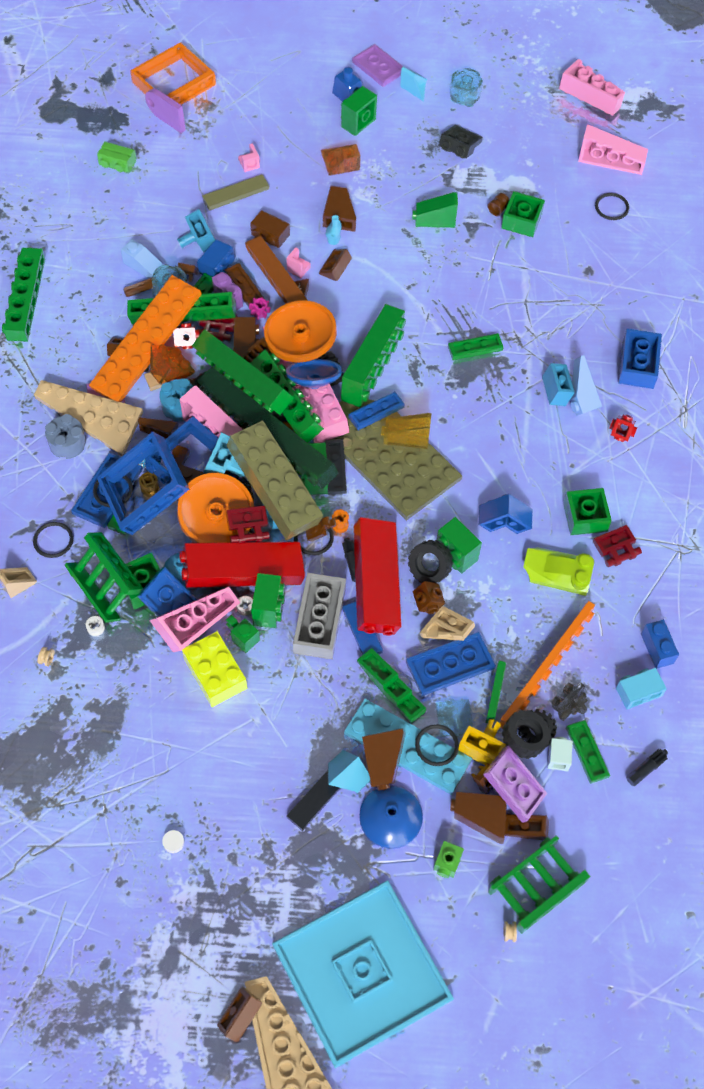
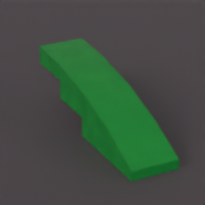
(391, 685)

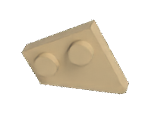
(447, 625)

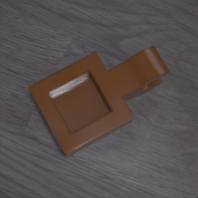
(320, 530)

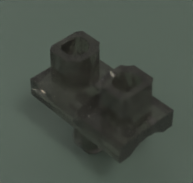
(572, 703)

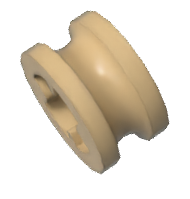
(46, 656)
(510, 931)

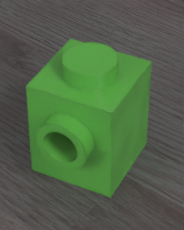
(448, 860)

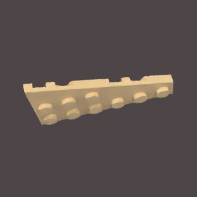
(100, 417)
(281, 1048)

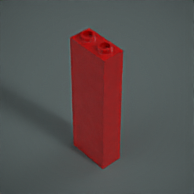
(240, 563)
(377, 576)

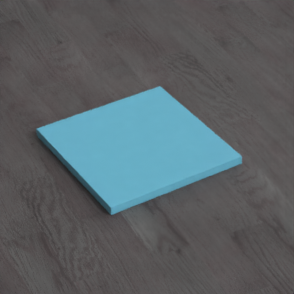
(362, 973)

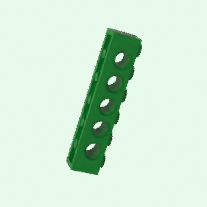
(24, 294)
(207, 307)
(299, 411)

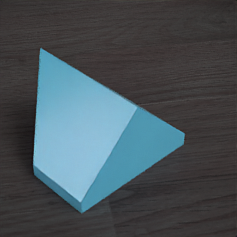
(413, 83)
(347, 772)

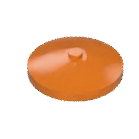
(300, 331)
(204, 507)

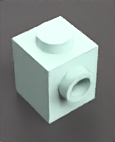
(560, 754)

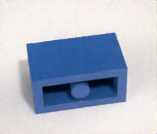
(216, 258)
(659, 644)

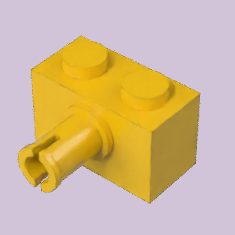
(482, 745)

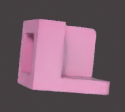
(251, 160)
(297, 265)

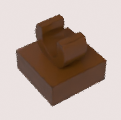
(189, 270)
(483, 784)

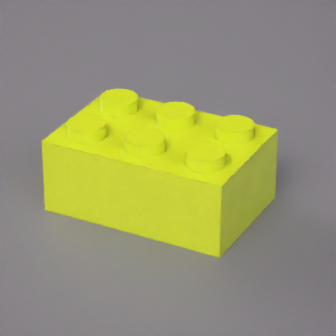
(214, 669)

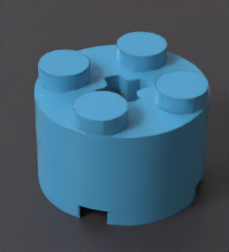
(170, 397)

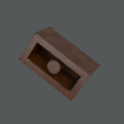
(271, 228)

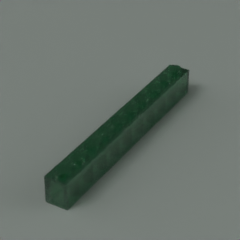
(248, 412)

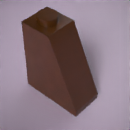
(339, 204)
(383, 756)
(481, 813)

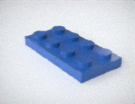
(89, 508)
(450, 664)

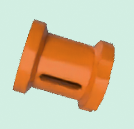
(341, 518)

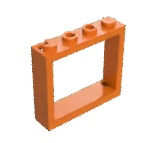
(186, 92)

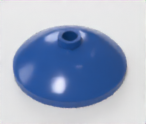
(314, 373)
(386, 829)

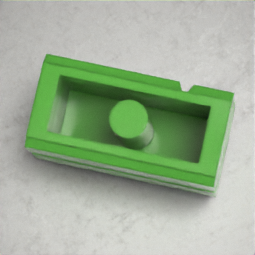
(116, 157)

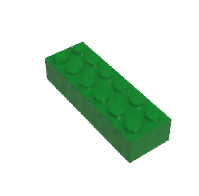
(373, 355)

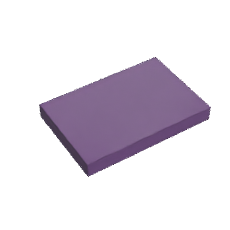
(378, 65)
(515, 784)

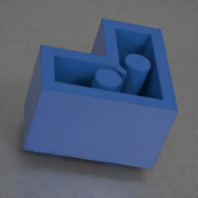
(505, 512)

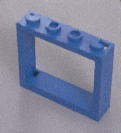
(192, 427)
(158, 502)

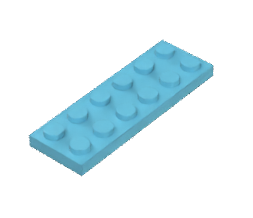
(374, 719)

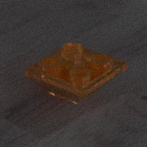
(341, 159)
(168, 364)

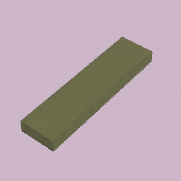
(235, 192)

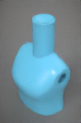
(333, 231)

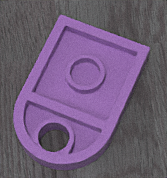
(166, 109)

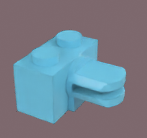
(222, 459)

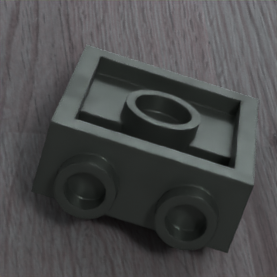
(459, 141)

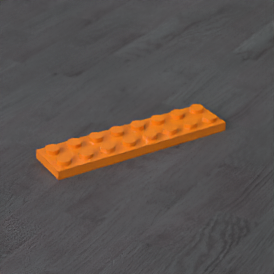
(152, 327)

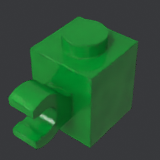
(243, 633)

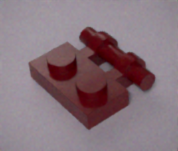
(222, 325)
(247, 518)
(615, 540)

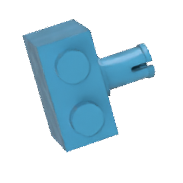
(199, 232)
(558, 384)

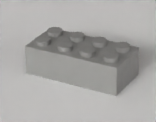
(319, 616)

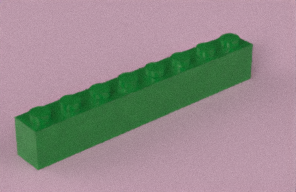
(242, 373)

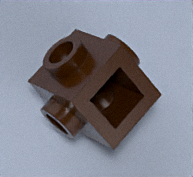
(428, 597)

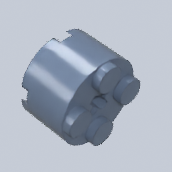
(65, 436)

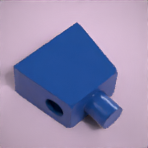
(345, 84)

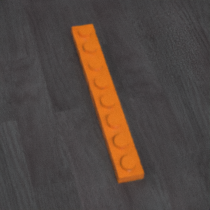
(553, 658)

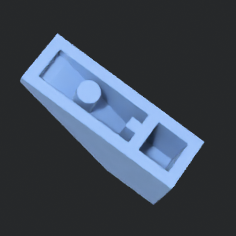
(139, 258)
(585, 395)

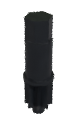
(348, 547)
(651, 764)

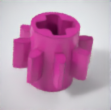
(259, 303)

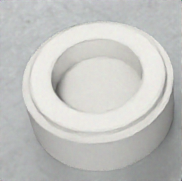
(173, 841)

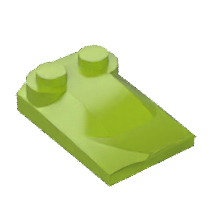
(559, 569)

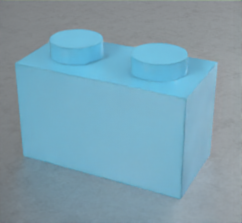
(640, 688)

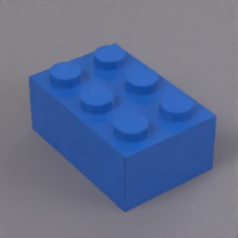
(640, 358)

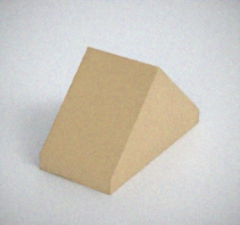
(16, 580)

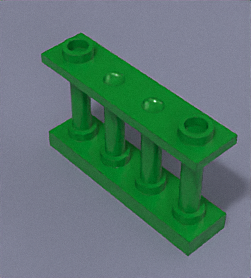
(118, 573)
(542, 905)

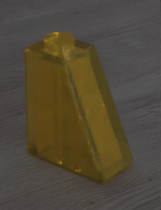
(407, 431)

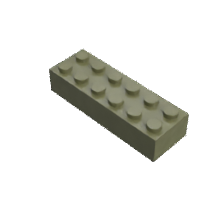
(274, 480)

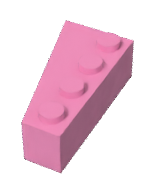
(591, 88)
(612, 151)
(201, 407)
(191, 620)

